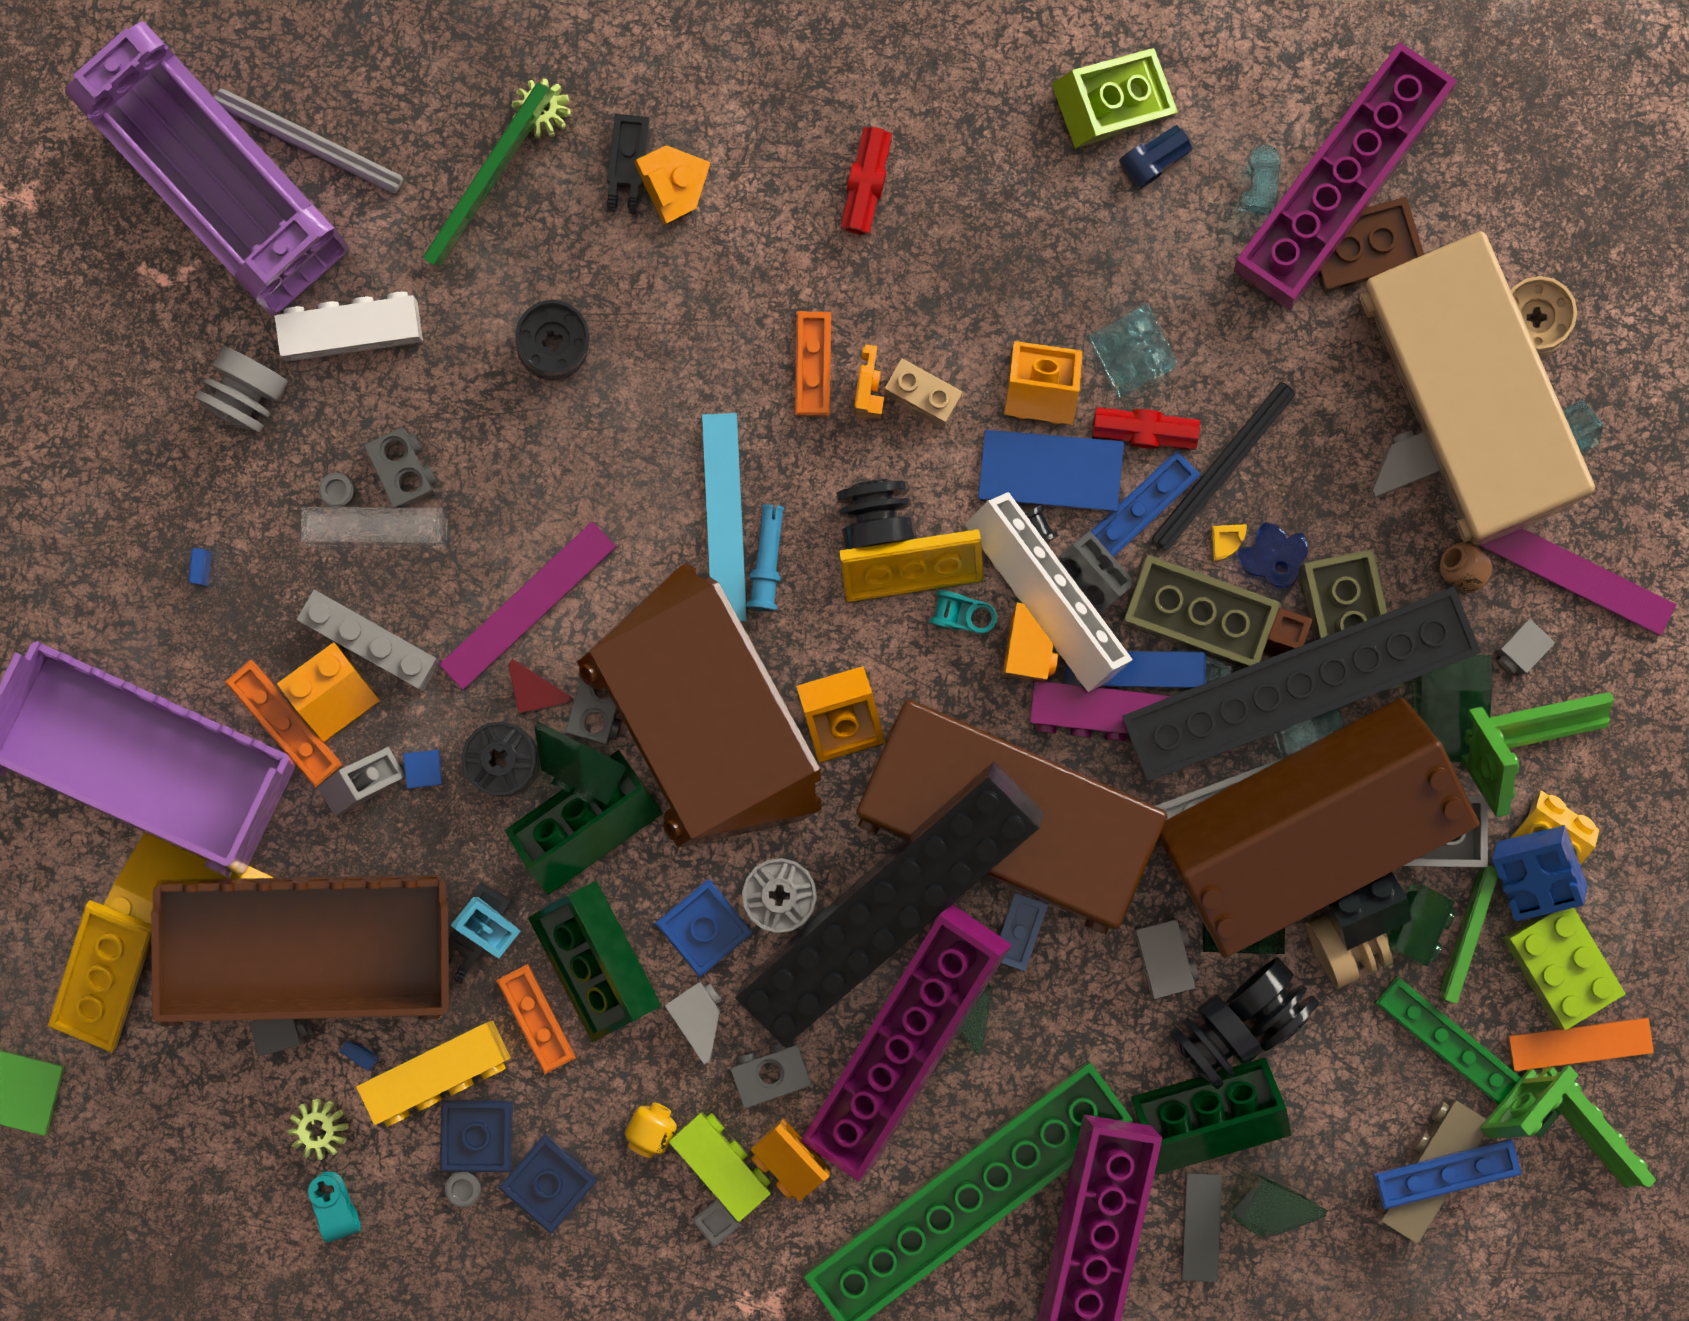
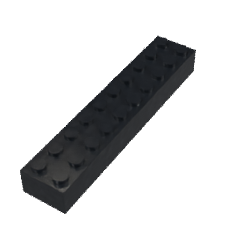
(890, 904)

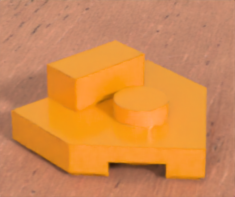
(672, 180)
(868, 380)

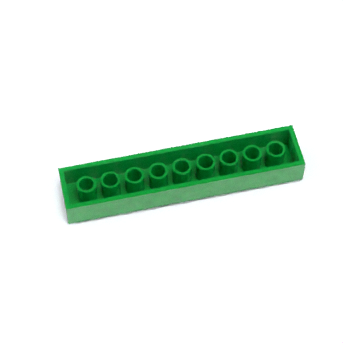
(962, 1199)

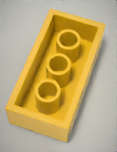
(433, 1072)

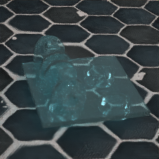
(1134, 350)

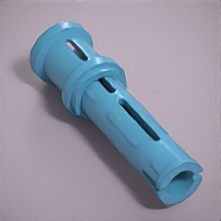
(765, 575)

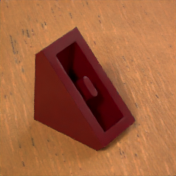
(534, 692)

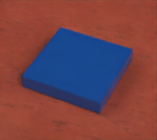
(704, 928)

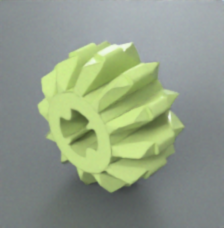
(555, 107)
(306, 1132)

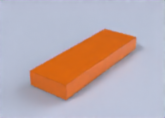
(813, 364)
(536, 1019)

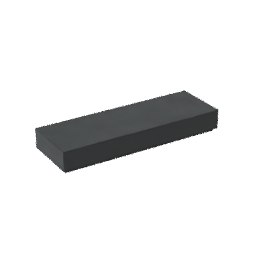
(1201, 1227)

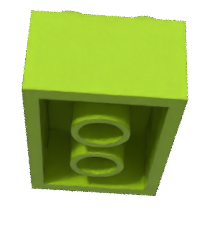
(1563, 967)

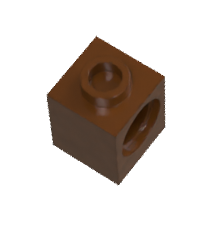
(1287, 632)

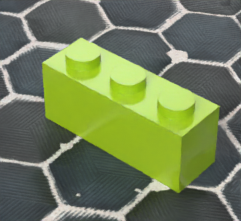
(721, 1165)

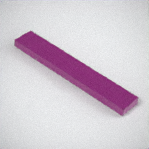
(1583, 579)
(527, 606)

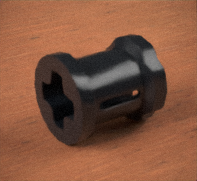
(1040, 523)

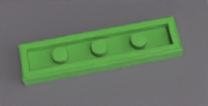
(1468, 934)

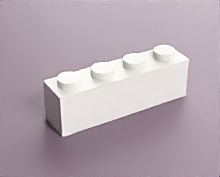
(348, 327)

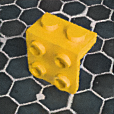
(1551, 812)

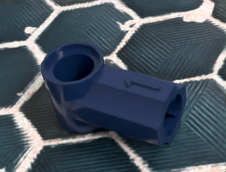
(1148, 161)

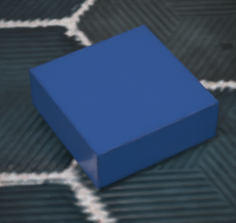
(199, 567)
(423, 769)
(359, 1054)

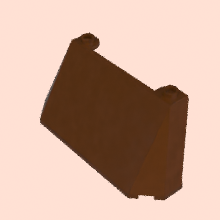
(704, 713)

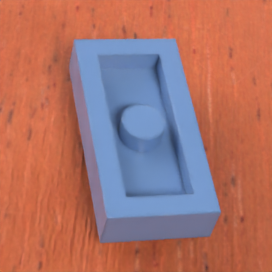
(1022, 929)

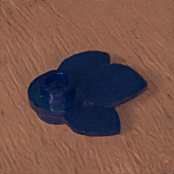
(1273, 550)

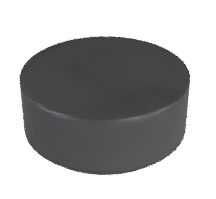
(336, 490)
(463, 1189)

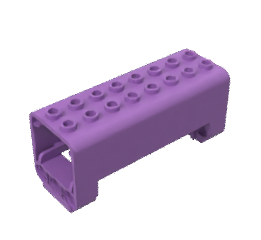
(206, 167)

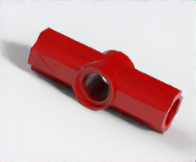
(866, 181)
(1146, 428)

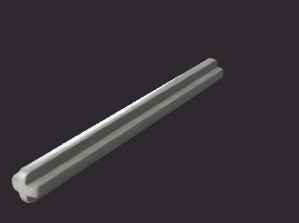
(309, 141)

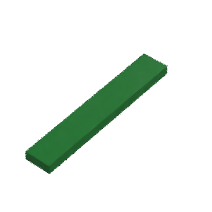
(488, 174)
(1452, 1044)

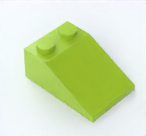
(1113, 97)

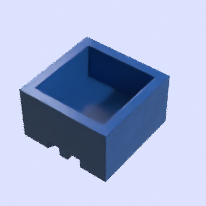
(1540, 873)

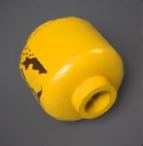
(650, 1130)

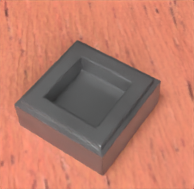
(716, 1222)

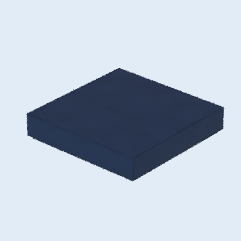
(476, 1136)
(548, 1183)

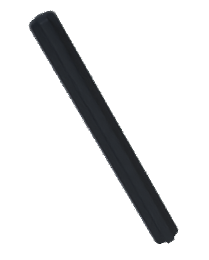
(1223, 466)

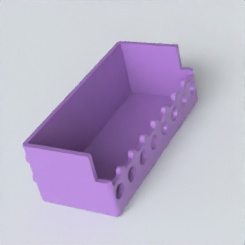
(138, 758)

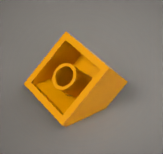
(1043, 383)
(1028, 649)
(329, 691)
(841, 714)
(790, 1161)

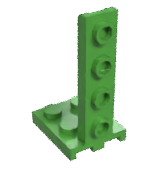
(1490, 739)
(1539, 1094)

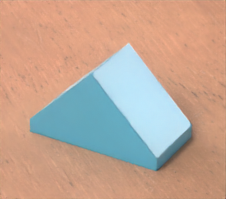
(485, 927)

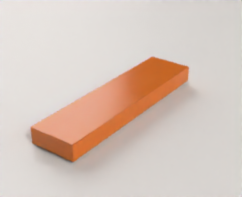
(283, 723)
(1580, 1044)

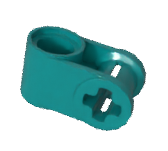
(960, 613)
(336, 1213)

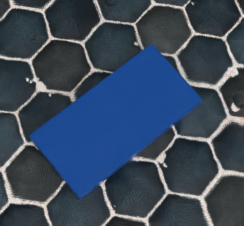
(1052, 470)

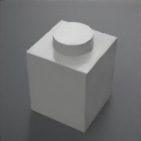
(1523, 648)

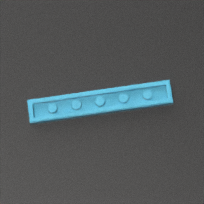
(724, 507)

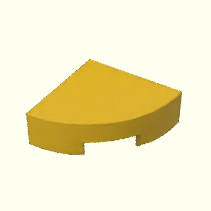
(1226, 540)

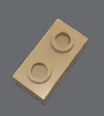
(923, 392)

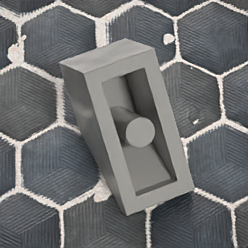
(1404, 464)
(361, 781)
(698, 1017)

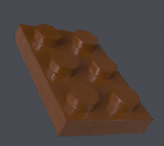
(1377, 242)

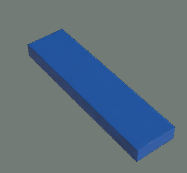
(1145, 503)
(1156, 670)
(1447, 1174)

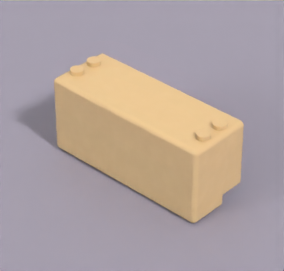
(1478, 389)

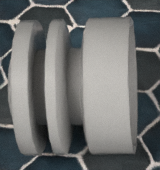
(240, 389)
(764, 910)

